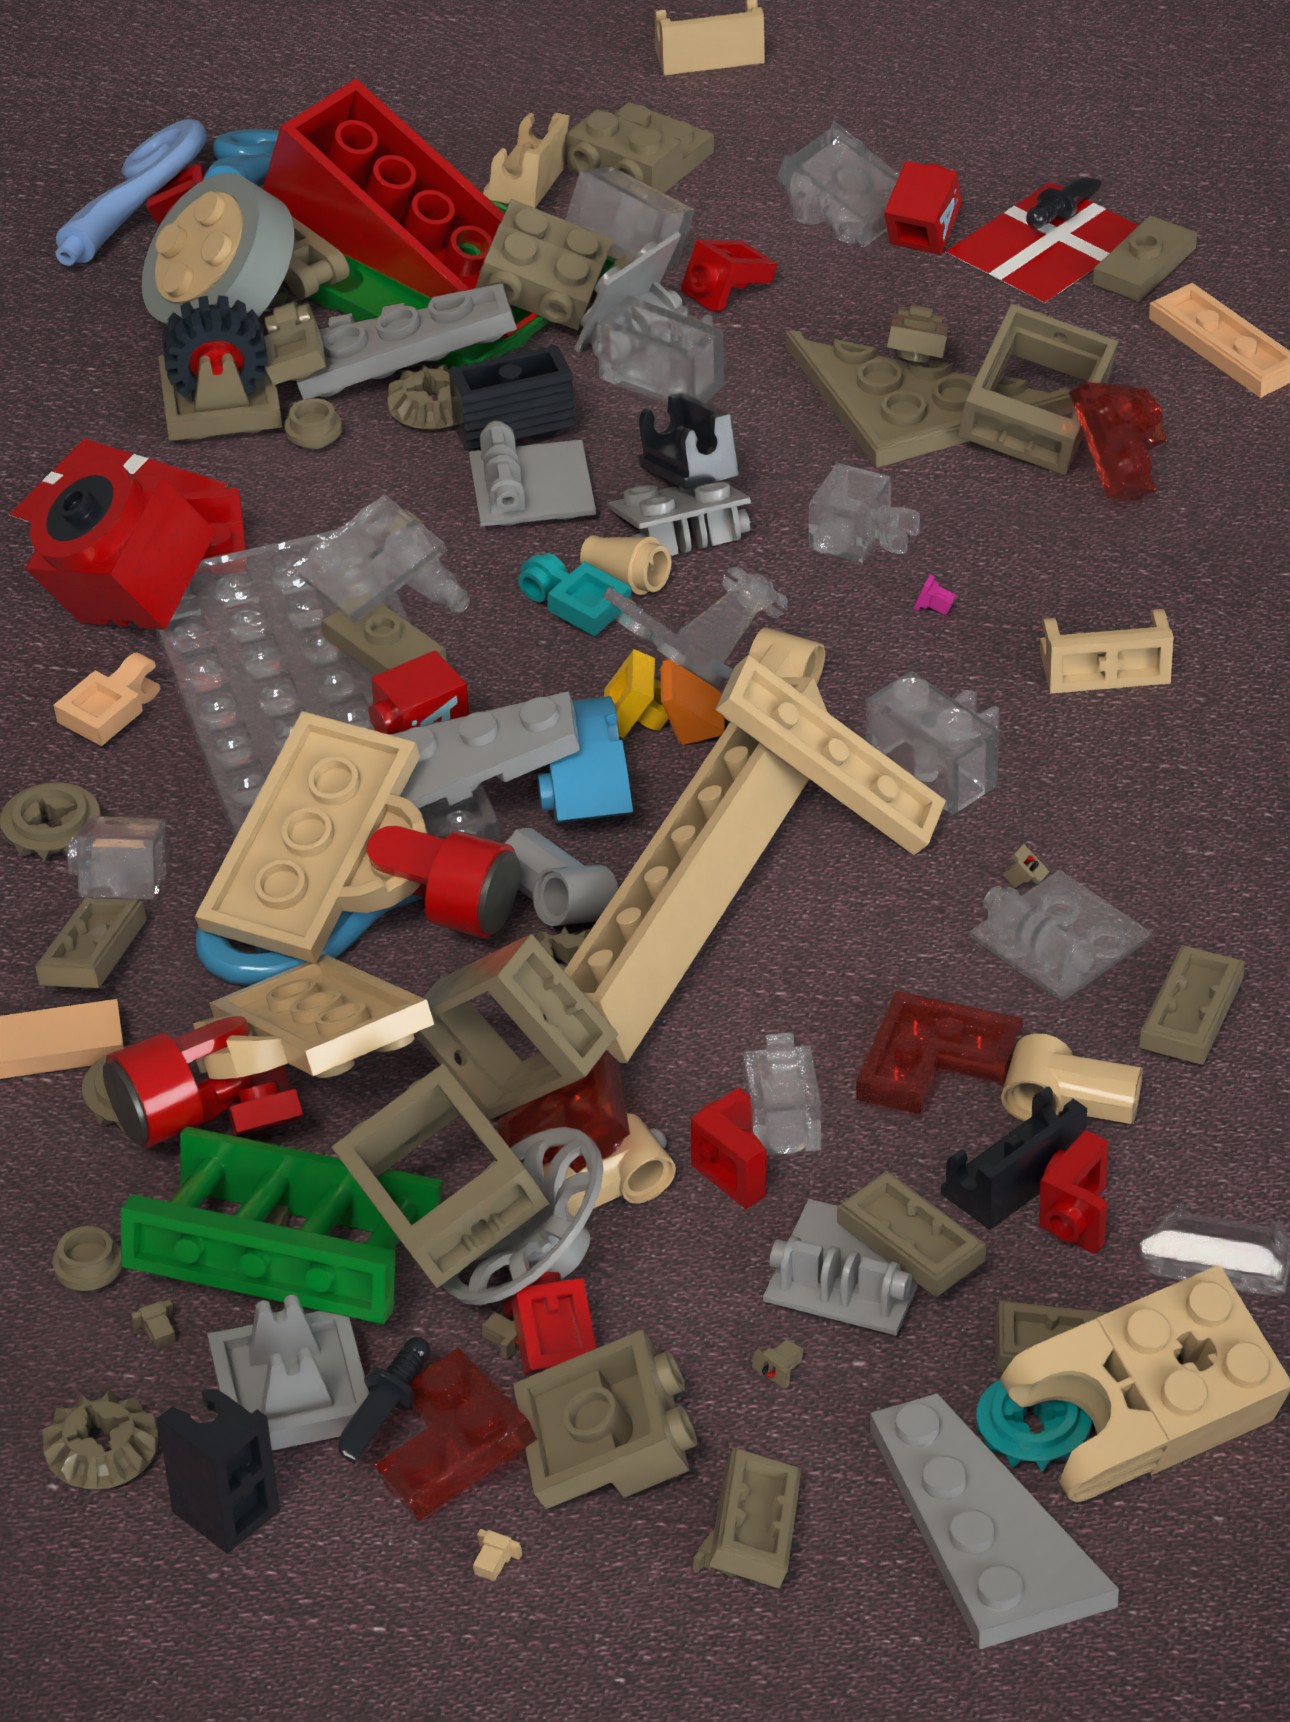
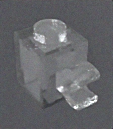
(855, 513)
(119, 857)
(783, 1096)

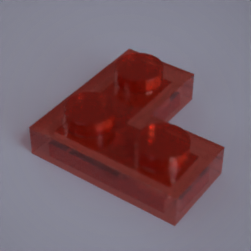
(1119, 430)
(929, 1035)
(588, 1104)
(467, 1436)

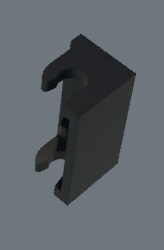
(693, 448)
(1012, 1168)
(220, 1470)

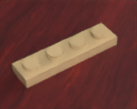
(831, 755)

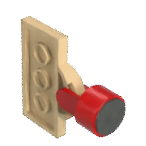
(342, 839)
(301, 1017)

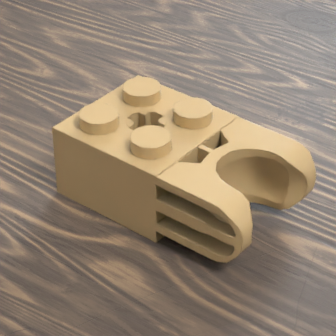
(1155, 1381)

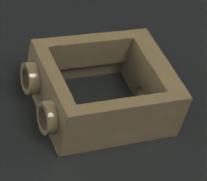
(1021, 427)
(544, 1007)
(498, 1197)

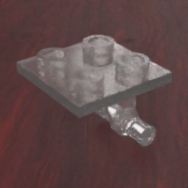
(376, 558)
(714, 633)

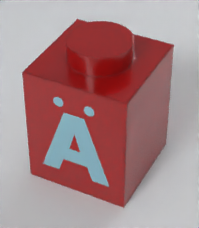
(923, 207)
(417, 695)

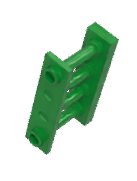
(267, 1258)

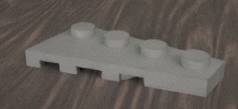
(406, 337)
(489, 744)
(987, 1533)

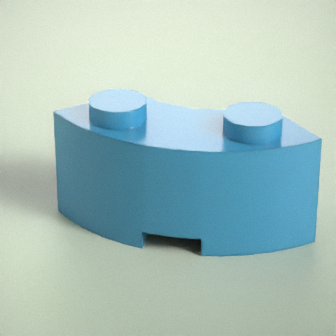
(596, 777)

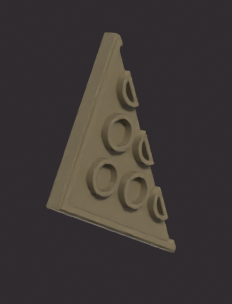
(898, 405)

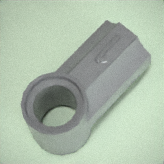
(558, 883)

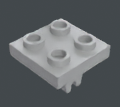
(293, 1370)

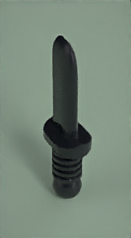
(1060, 204)
(387, 1391)

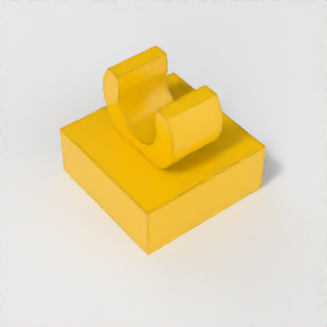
(637, 694)

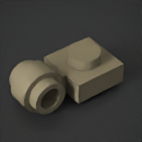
(917, 334)
(293, 343)

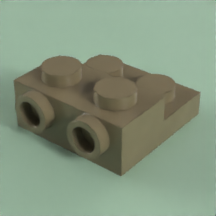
(638, 144)
(545, 263)
(606, 1421)

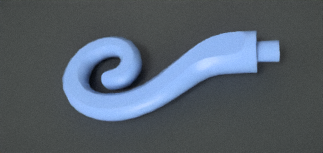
(145, 173)

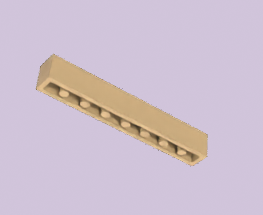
(685, 881)

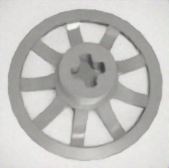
(551, 1237)

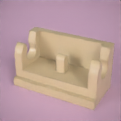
(710, 41)
(531, 164)
(1107, 657)

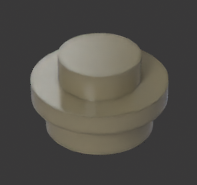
(312, 424)
(86, 1259)

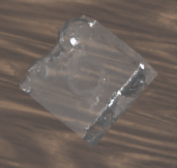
(840, 185)
(1250, 1254)

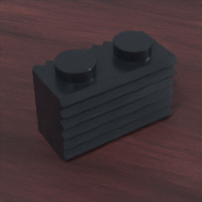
(522, 391)

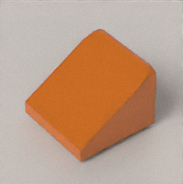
(690, 704)

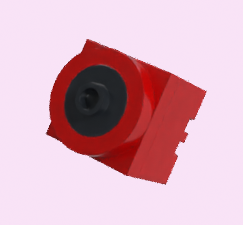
(116, 545)

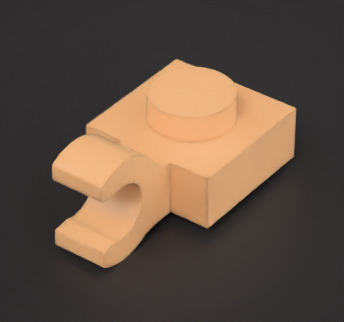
(106, 704)

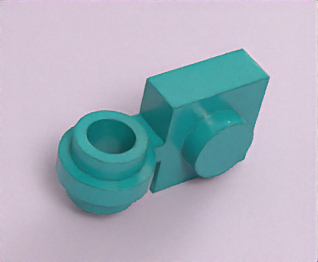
(574, 595)

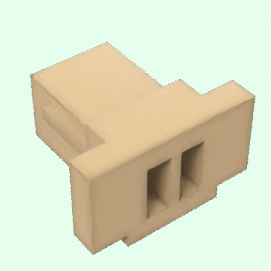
(494, 1553)

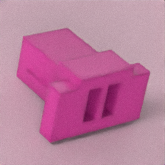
(935, 597)

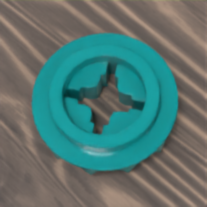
(1005, 1432)

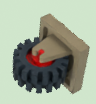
(216, 372)

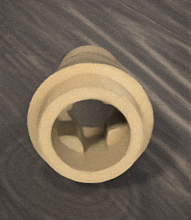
(632, 560)

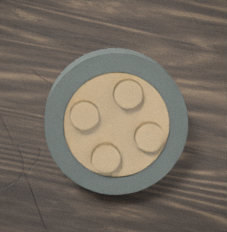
(220, 242)

